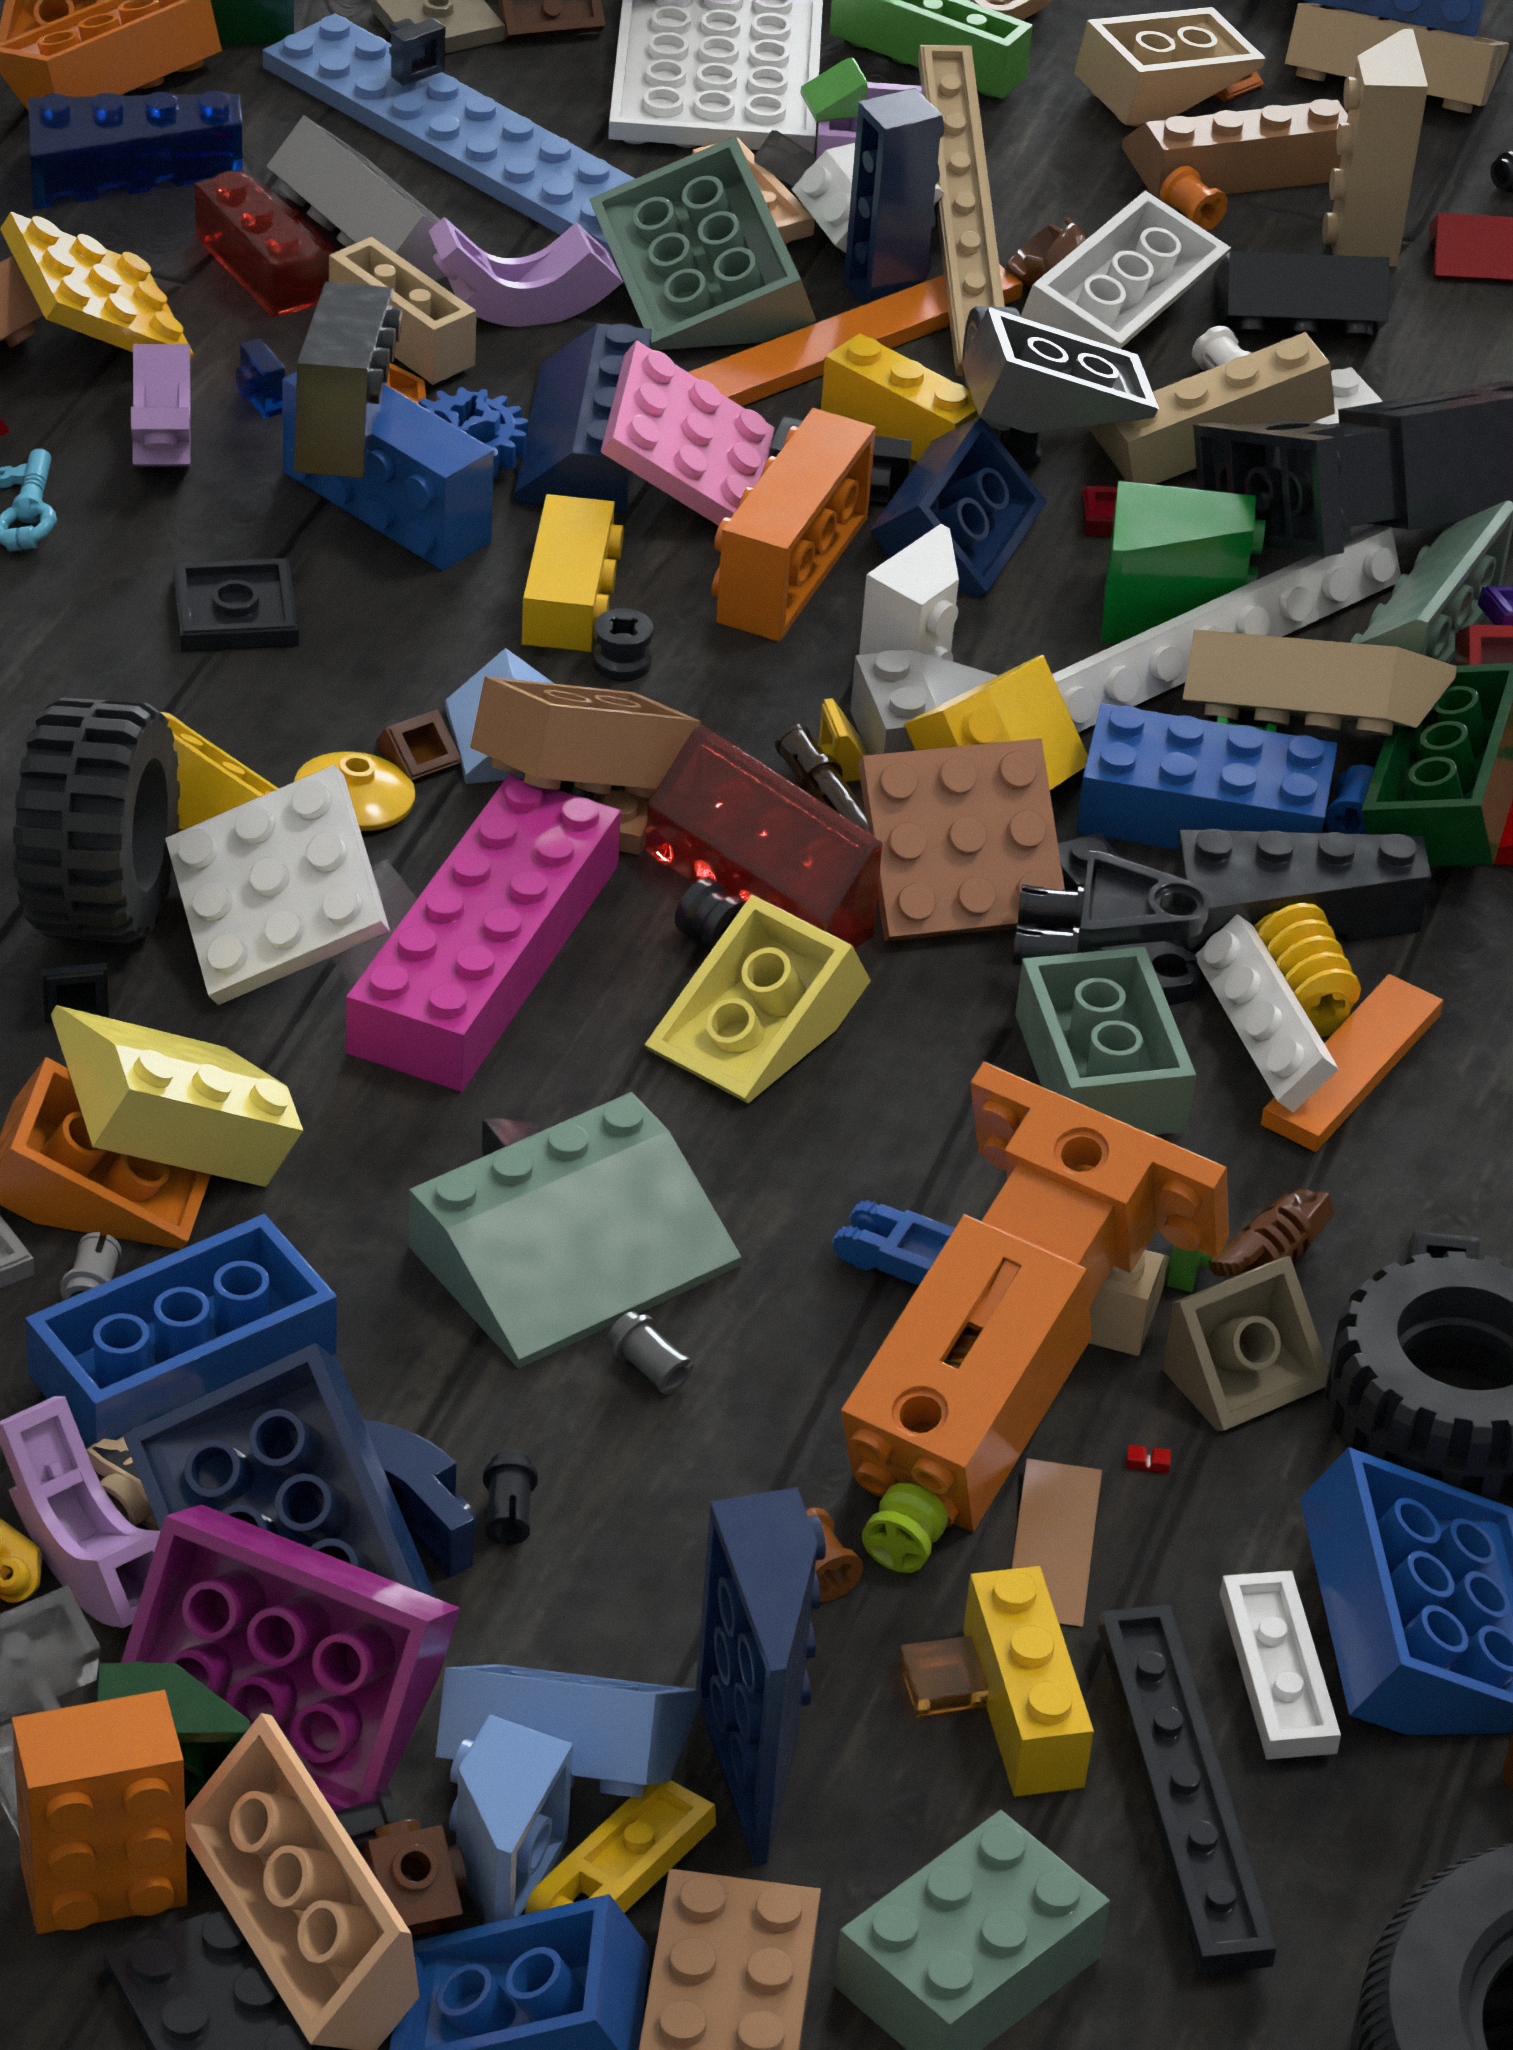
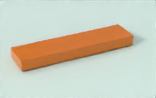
(1365, 1052)

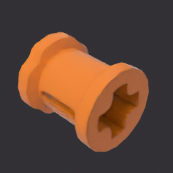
(1187, 193)

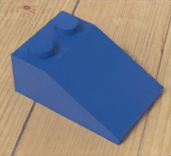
(531, 1983)

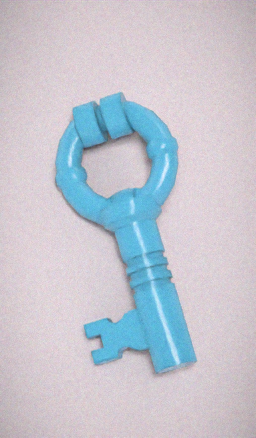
(28, 504)

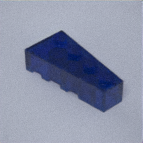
(130, 142)

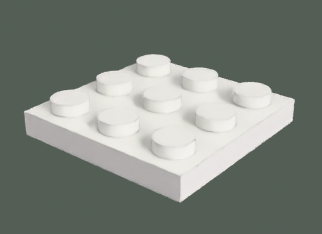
(276, 885)

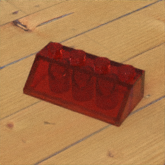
(764, 838)

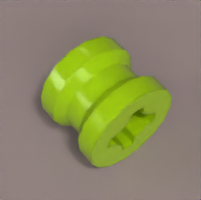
(905, 1527)

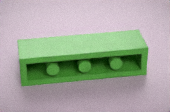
(900, 27)

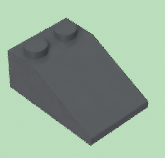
(1050, 378)

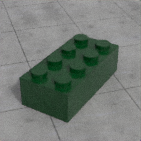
(1451, 771)

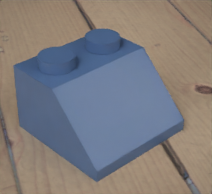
(510, 1813)

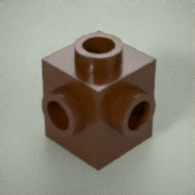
(438, 1871)

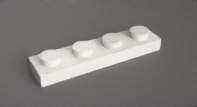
(1266, 1013)

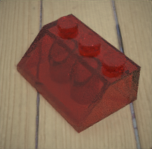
(262, 241)

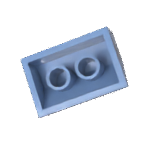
(618, 1728)

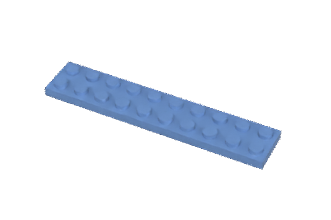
(448, 125)

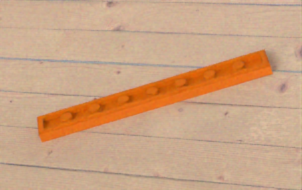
(802, 353)

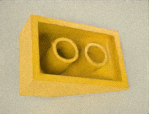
(1005, 709)

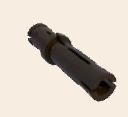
(819, 773)

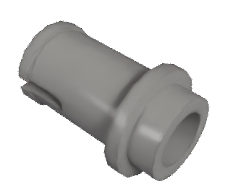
(90, 1266)

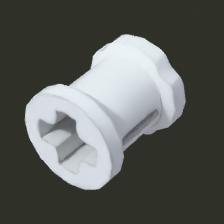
(1216, 348)

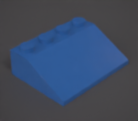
(1415, 1596)

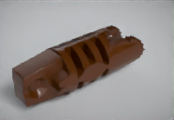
(1279, 1231)

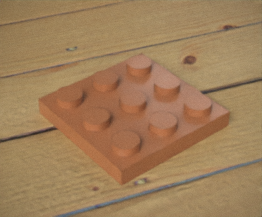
(959, 835)

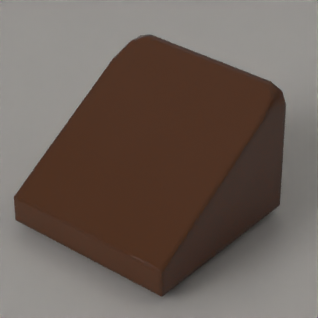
(419, 746)

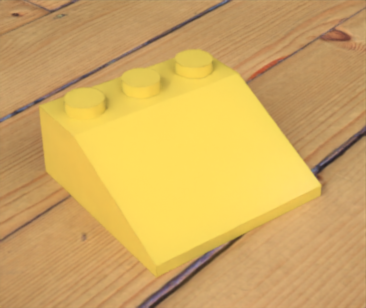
(176, 1098)

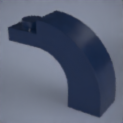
(426, 1494)

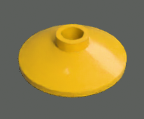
(377, 787)

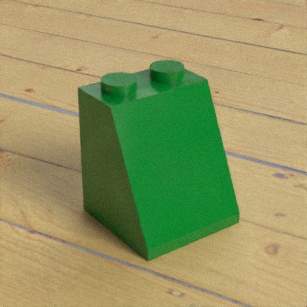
(1174, 554)

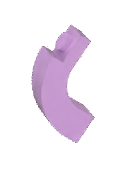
(529, 289)
(161, 405)
(71, 1514)

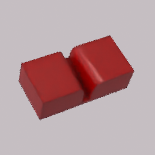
(1156, 1462)

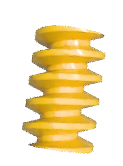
(1311, 964)

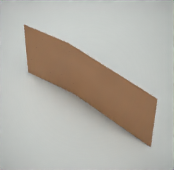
(1058, 1531)

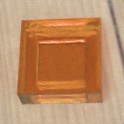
(943, 1676)

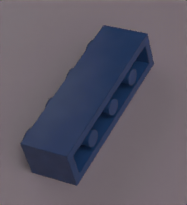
(892, 194)

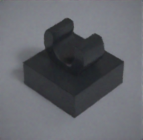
(416, 50)
(889, 467)

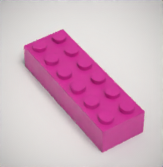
(482, 933)

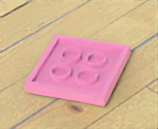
(684, 434)

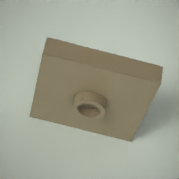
(466, 21)

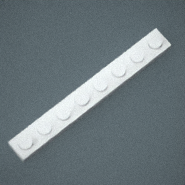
(1266, 607)

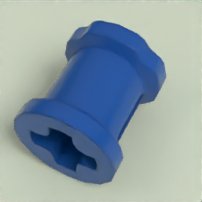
(1345, 812)

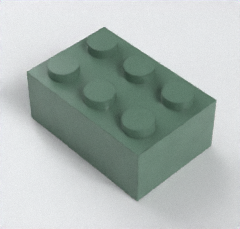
(1107, 1037)
(971, 1940)

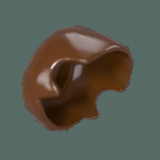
(1045, 251)

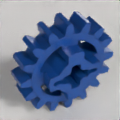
(486, 421)

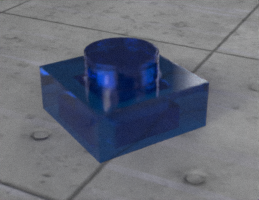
(260, 377)

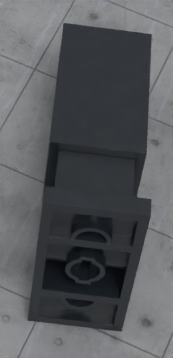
(1381, 465)

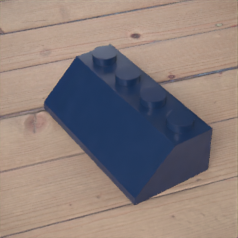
(571, 421)

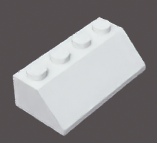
(1124, 273)

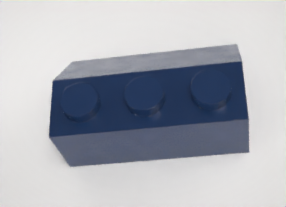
(975, 491)

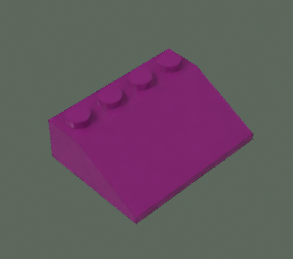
(297, 1638)

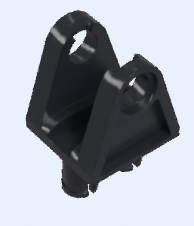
(1117, 911)

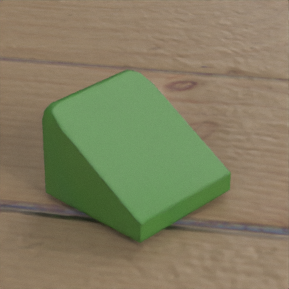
(836, 92)

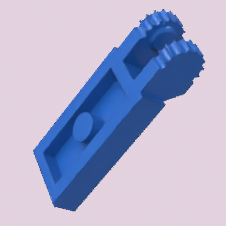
(891, 1241)

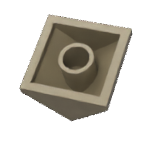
(1245, 1346)

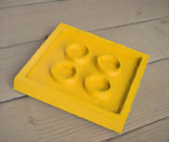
(91, 286)

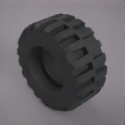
(96, 820)
(1419, 1318)

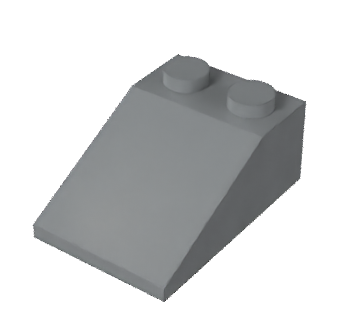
(899, 687)

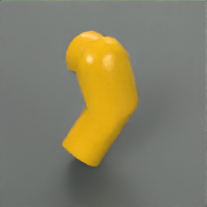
(18, 1565)

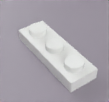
(1279, 1665)

